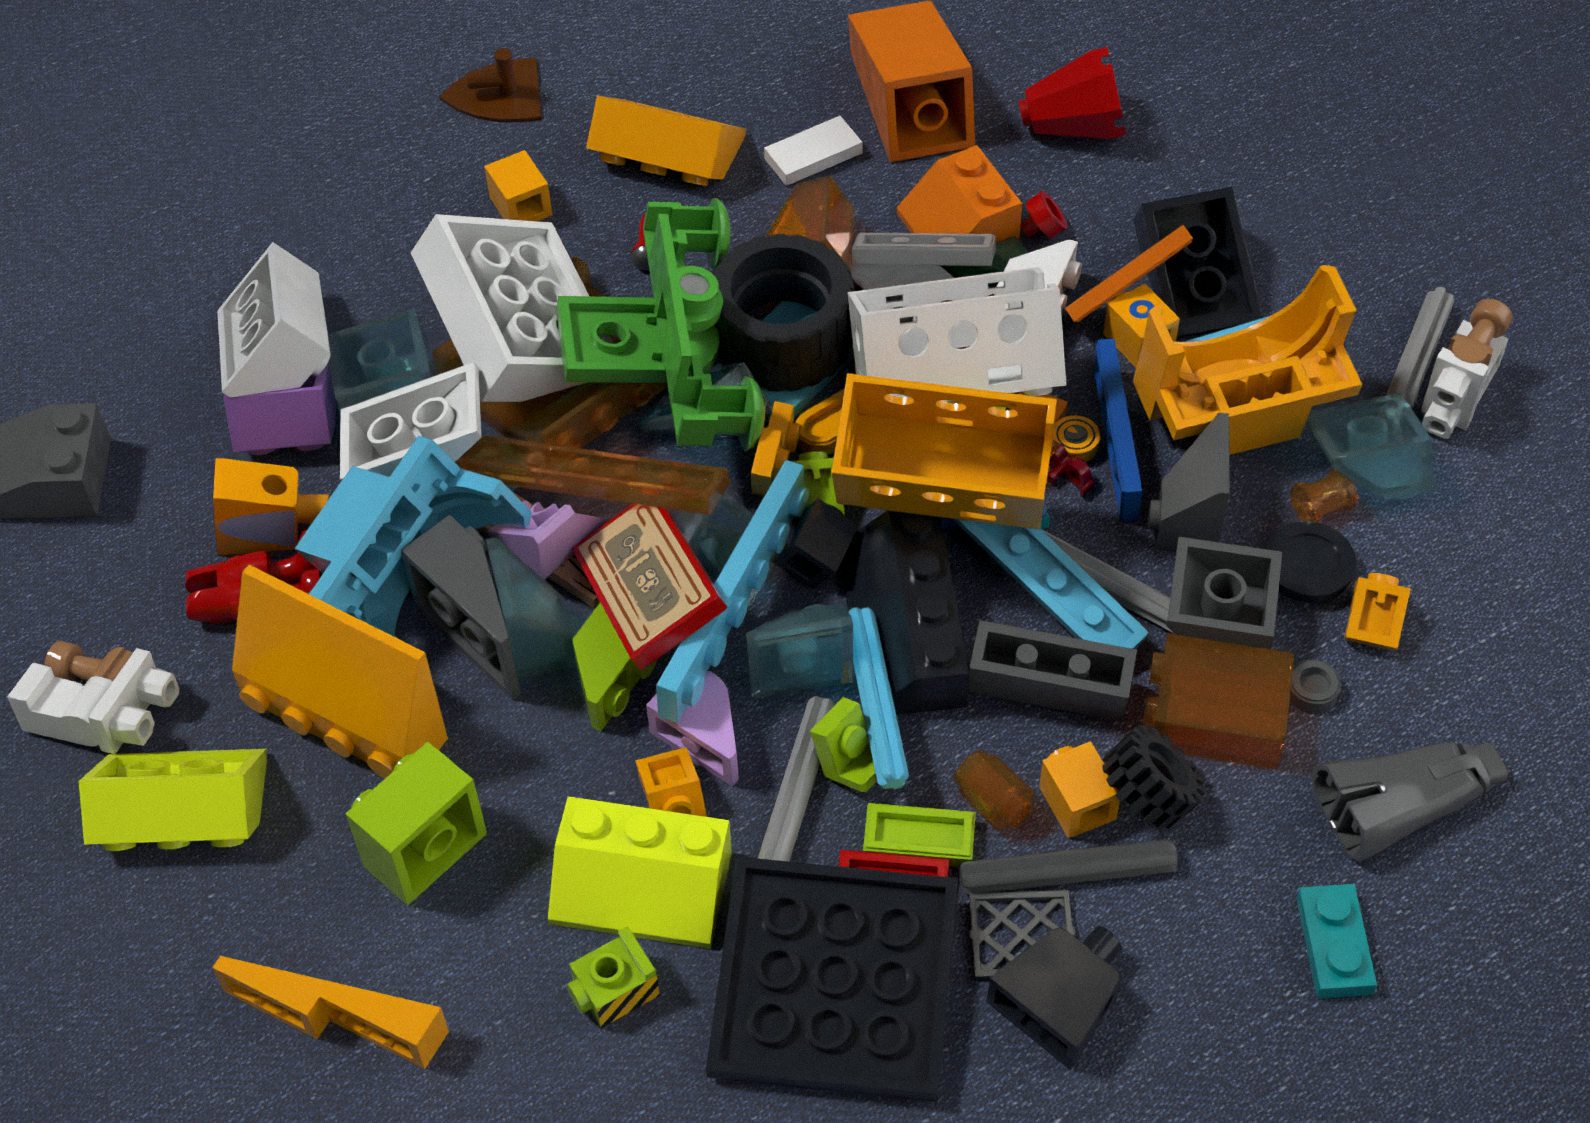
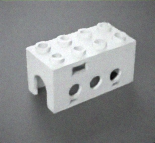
(1007, 349)

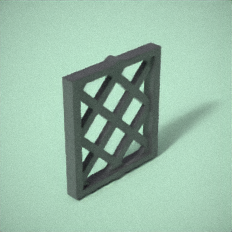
(1022, 899)

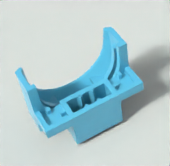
(375, 516)

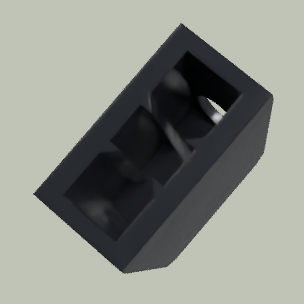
(1059, 990)

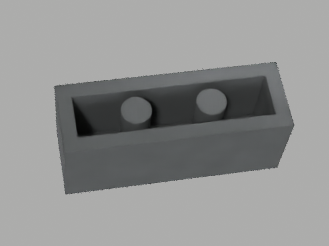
(1051, 670)

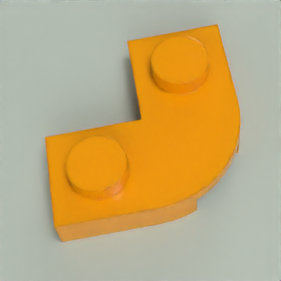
(774, 447)

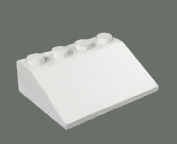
(499, 299)

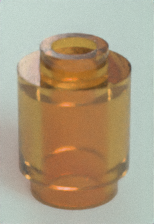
(994, 790)

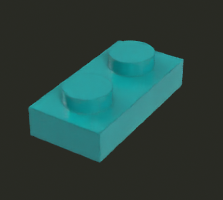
(1336, 941)

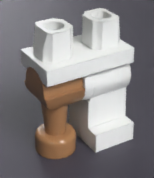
(1466, 368)
(102, 711)

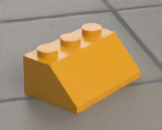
(663, 140)

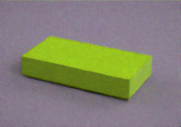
(920, 832)

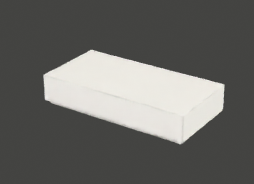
(813, 150)

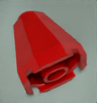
(1075, 100)

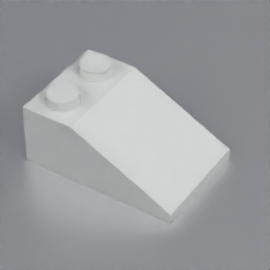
(384, 428)

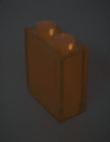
(1221, 699)

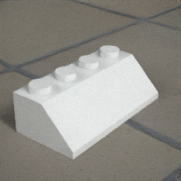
(273, 327)

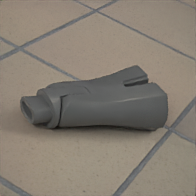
(1391, 796)

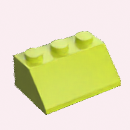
(173, 798)
(639, 871)

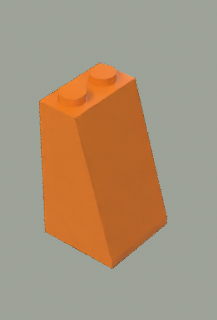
(914, 80)

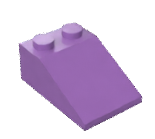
(284, 417)

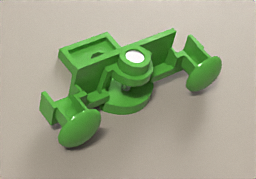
(667, 335)

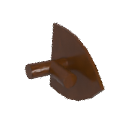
(498, 91)

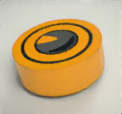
(1078, 436)

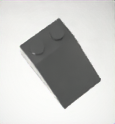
(53, 462)
(460, 599)

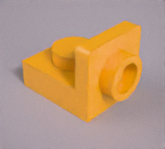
(1377, 611)
(671, 782)

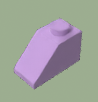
(703, 730)

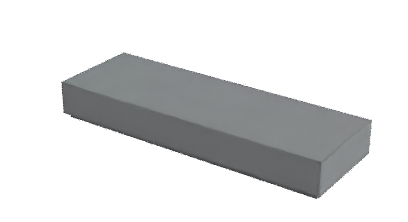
(924, 249)

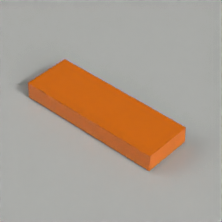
(1129, 274)

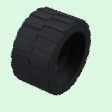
(791, 271)

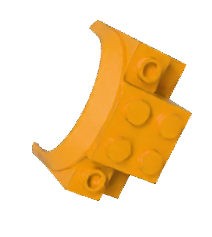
(1258, 374)

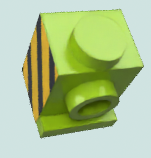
(617, 995)

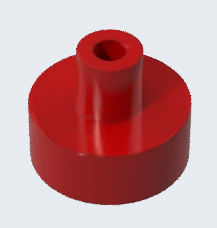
(1044, 216)

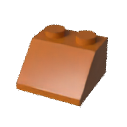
(962, 197)

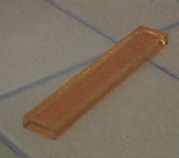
(598, 474)

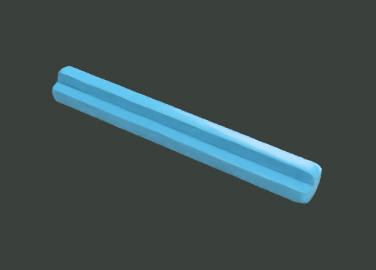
(877, 701)

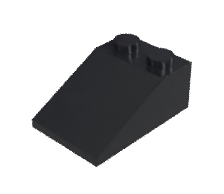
(1211, 277)

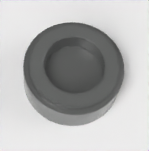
(1314, 686)

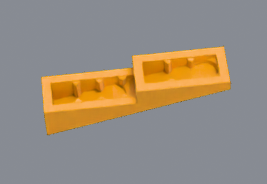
(309, 1003)

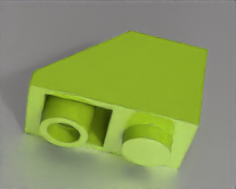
(604, 668)

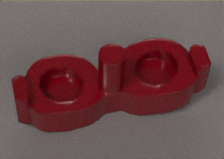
(1074, 468)

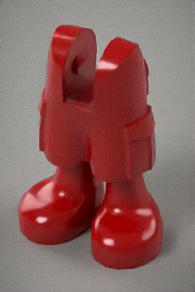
(217, 586)

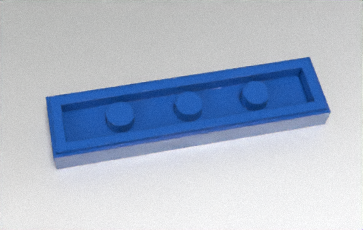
(1117, 431)

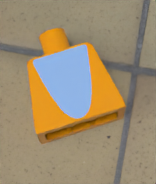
(259, 507)

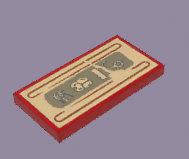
(648, 581)

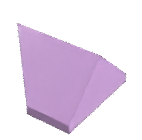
(548, 537)

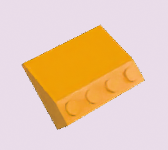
(333, 675)

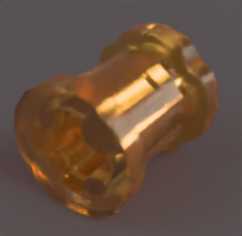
(1323, 496)

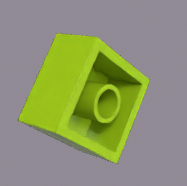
(416, 822)

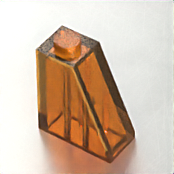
(819, 213)

